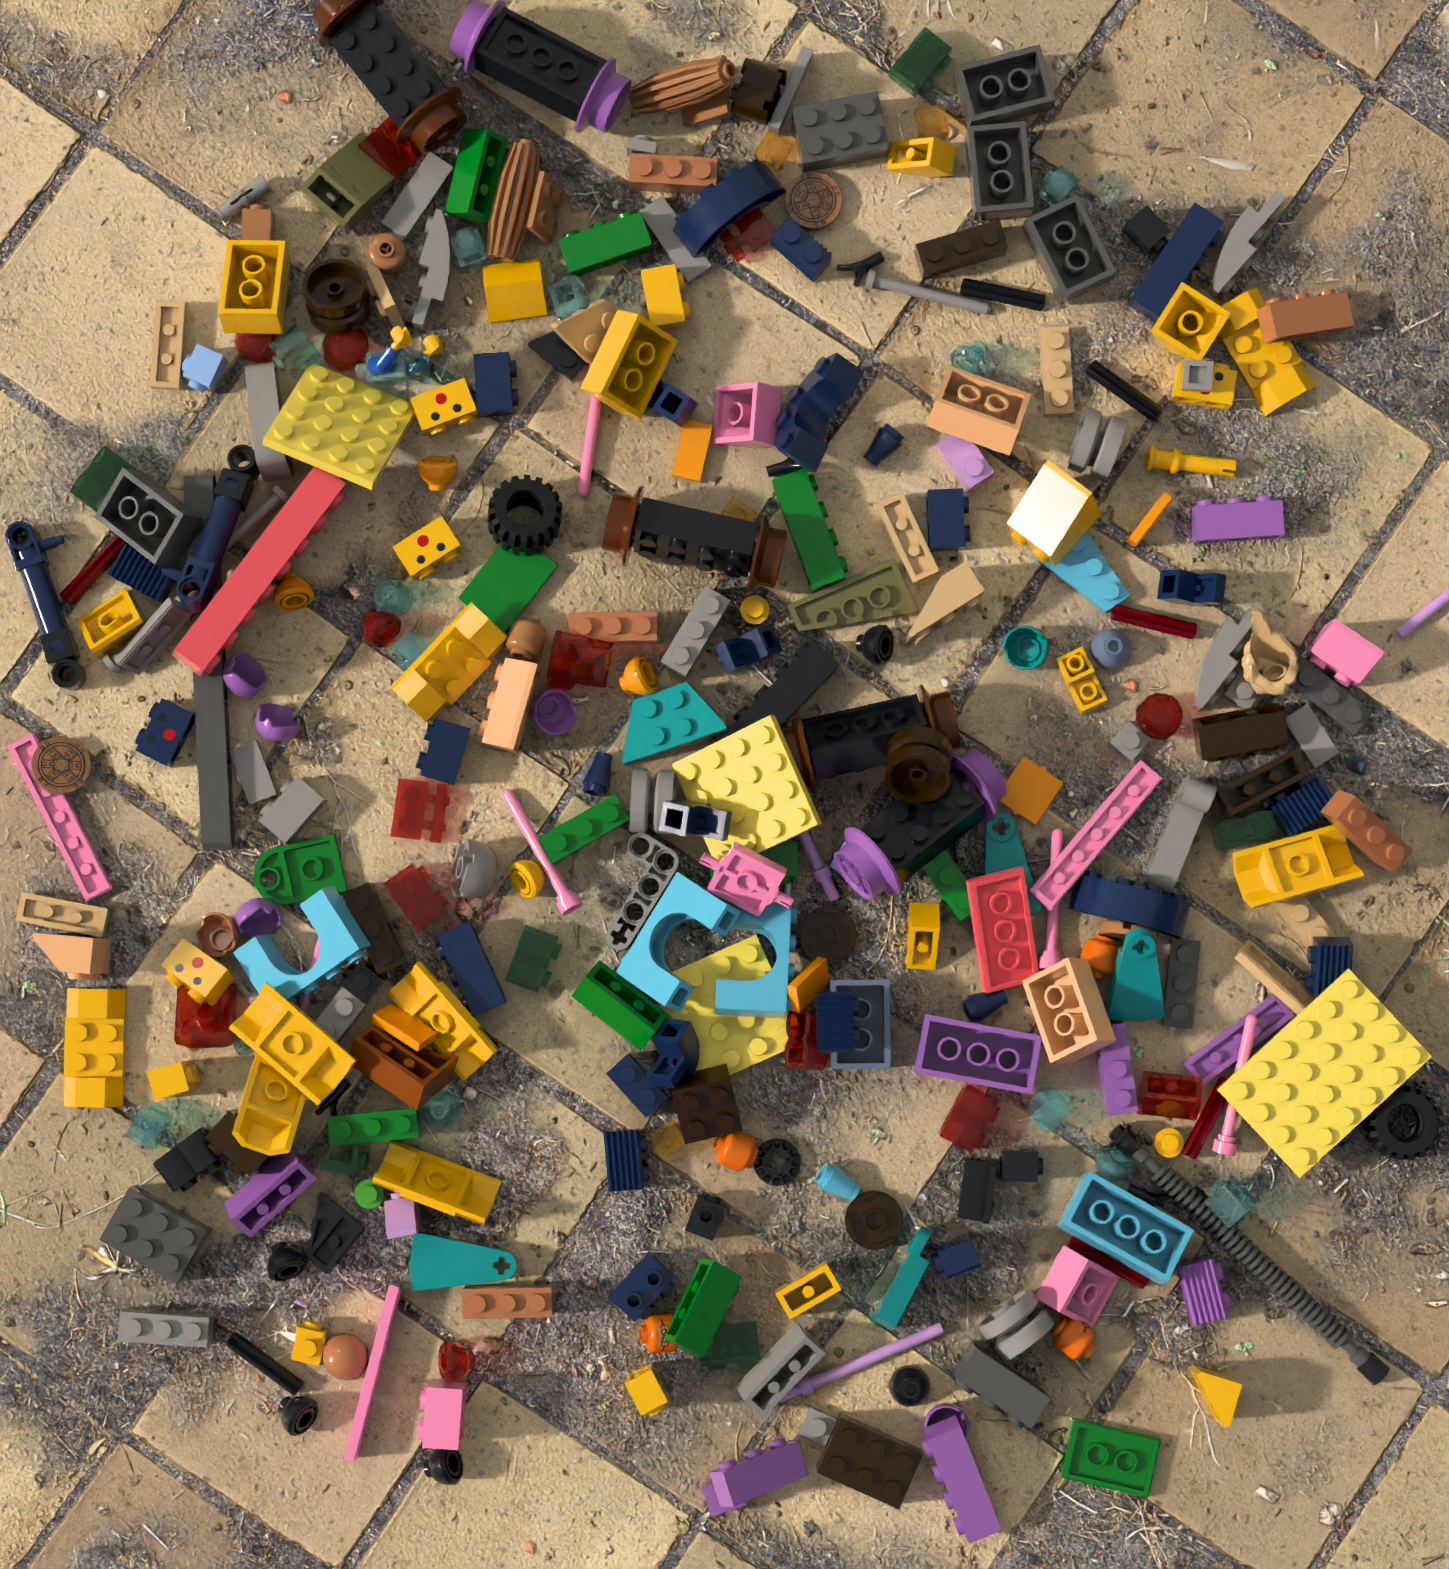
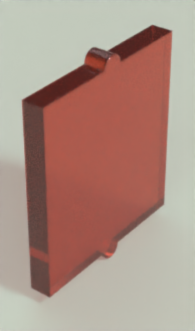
(387, 152)

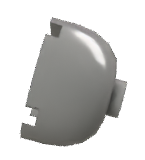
(474, 869)

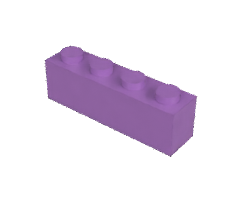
(961, 1478)

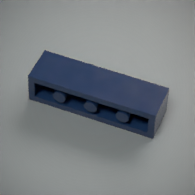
(1176, 261)

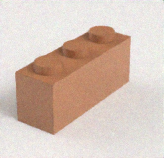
(671, 173)
(1305, 316)
(617, 627)
(1366, 830)
(508, 1301)

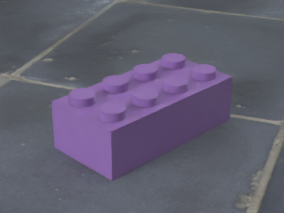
(977, 1054)

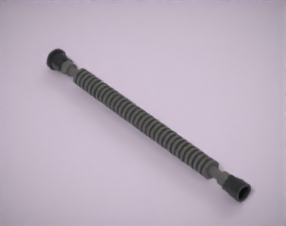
(1131, 1146)

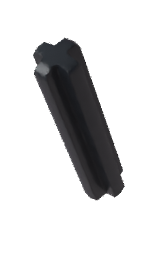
(1002, 294)
(1124, 390)
(264, 1363)

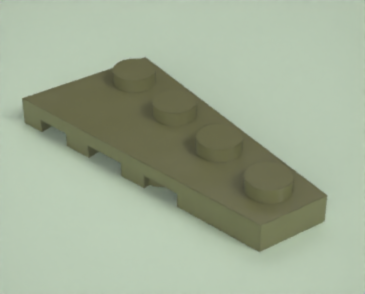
(861, 598)

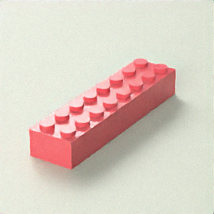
(257, 571)

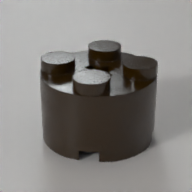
(757, 91)

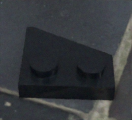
(558, 354)
(331, 1234)

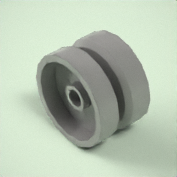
(1093, 443)
(649, 800)
(1016, 1324)

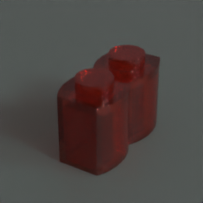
(802, 1045)
(968, 1117)

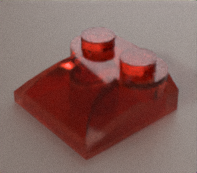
(578, 661)
(204, 1024)

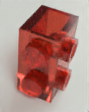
(417, 897)
(1169, 1095)

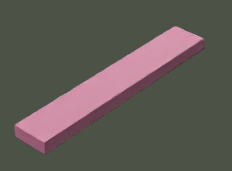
(64, 826)
(1095, 835)
(373, 1372)

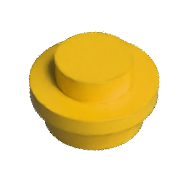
(754, 609)
(1168, 1142)

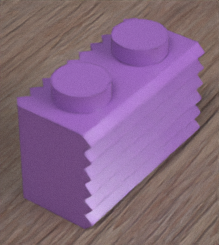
(1203, 1291)

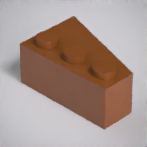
(399, 1068)

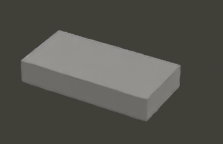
(1310, 736)
(253, 772)

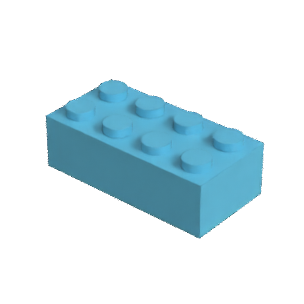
(1125, 1228)

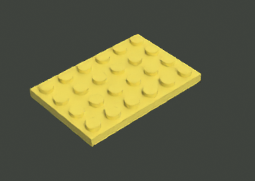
(1324, 1073)

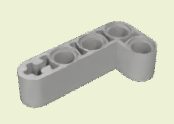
(264, 407)
(1178, 833)
(637, 895)

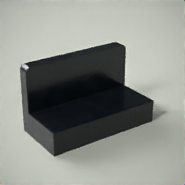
(976, 1190)

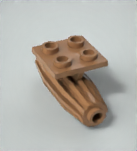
(695, 87)
(522, 202)

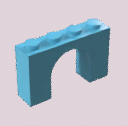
(339, 940)
(645, 960)
(768, 994)

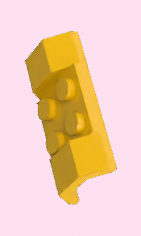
(1269, 370)
(450, 663)
(1294, 866)
(438, 1008)
(293, 1044)
(95, 1048)
(268, 1111)
(437, 1182)

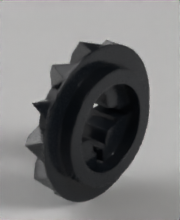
(784, 1150)

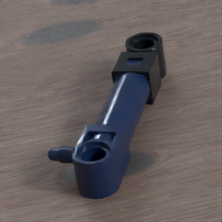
(231, 497)
(56, 637)

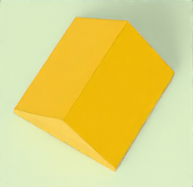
(514, 290)
(1189, 323)
(111, 623)
(1219, 1392)

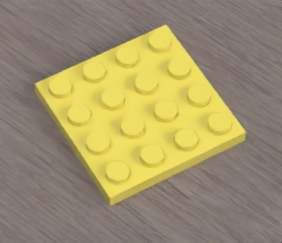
(340, 425)
(756, 781)
(726, 1038)

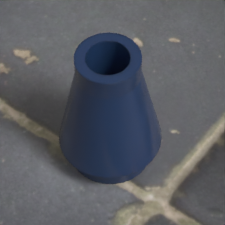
(884, 444)
(598, 775)
(981, 1005)

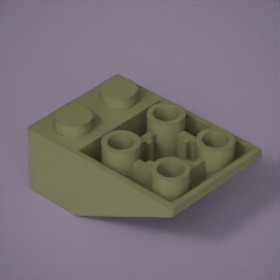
(347, 185)

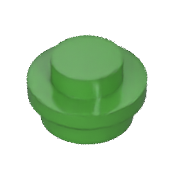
(368, 1194)

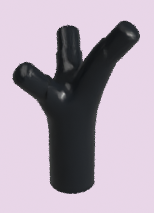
(862, 266)
(782, 467)
(333, 1098)
(1148, 1197)

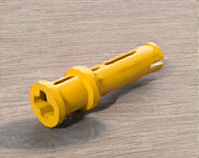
(1176, 460)

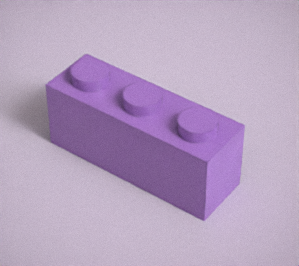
(1237, 520)
(1117, 1074)
(270, 1191)
(758, 1472)

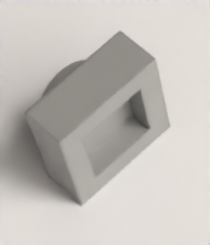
(641, 144)
(1197, 375)
(1240, 692)
(1129, 741)
(817, 1426)

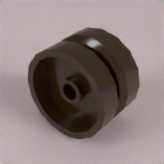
(336, 296)
(918, 764)

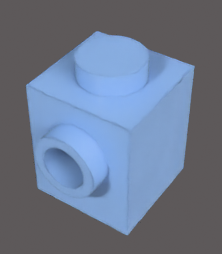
(203, 368)

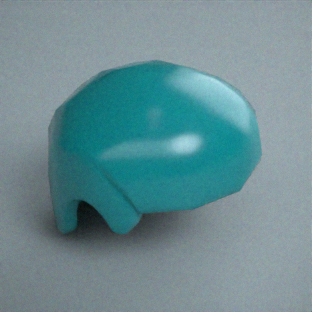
(1025, 647)

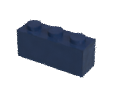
(470, 969)

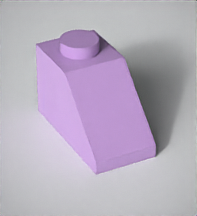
(965, 462)
(401, 1216)

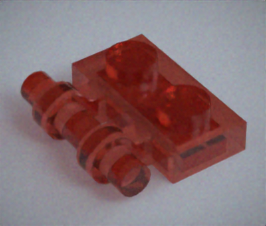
(754, 231)
(410, 810)

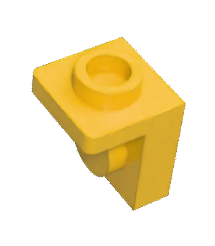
(309, 1343)

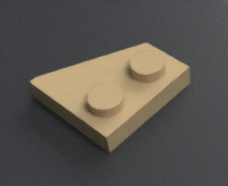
(386, 303)
(586, 328)

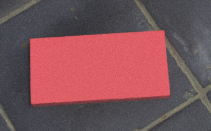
(1002, 929)

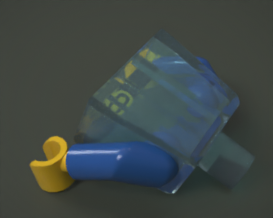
(397, 365)

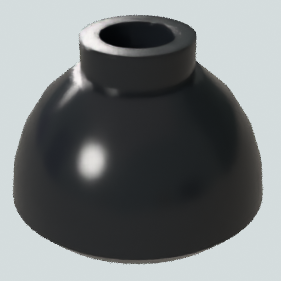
(876, 644)
(285, 1262)
(909, 1385)
(298, 1414)
(444, 1466)

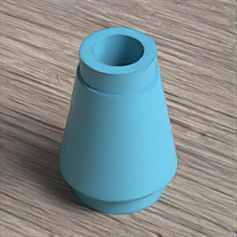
(837, 1182)

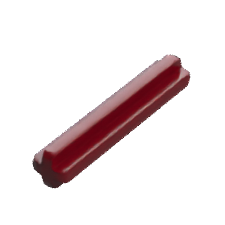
(93, 571)
(1154, 621)
(1205, 1122)
(1107, 1262)

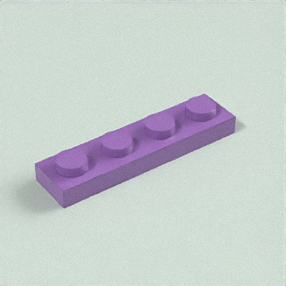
(1225, 1047)

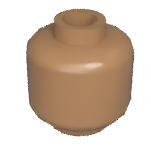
(388, 262)
(526, 639)

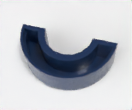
(725, 204)
(811, 407)
(1130, 904)

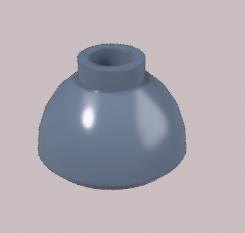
(1110, 648)

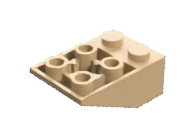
(953, 592)

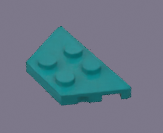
(669, 722)

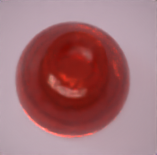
(380, 628)
(454, 1361)

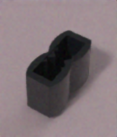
(187, 1161)

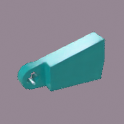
(1006, 853)
(1135, 980)
(450, 1262)
(903, 1283)

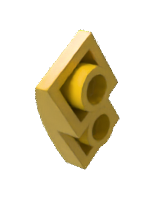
(1081, 680)

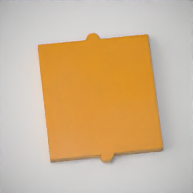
(1030, 790)

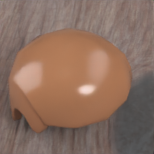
(218, 935)
(345, 1356)

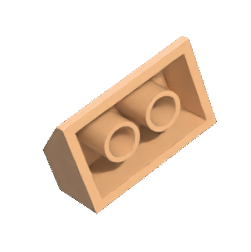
(510, 704)
(78, 955)

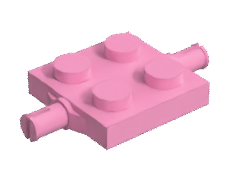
(746, 879)

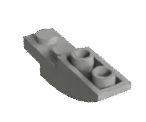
(1236, 249)
(436, 259)
(1217, 664)

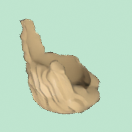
(1268, 658)

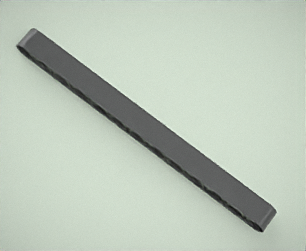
(211, 708)

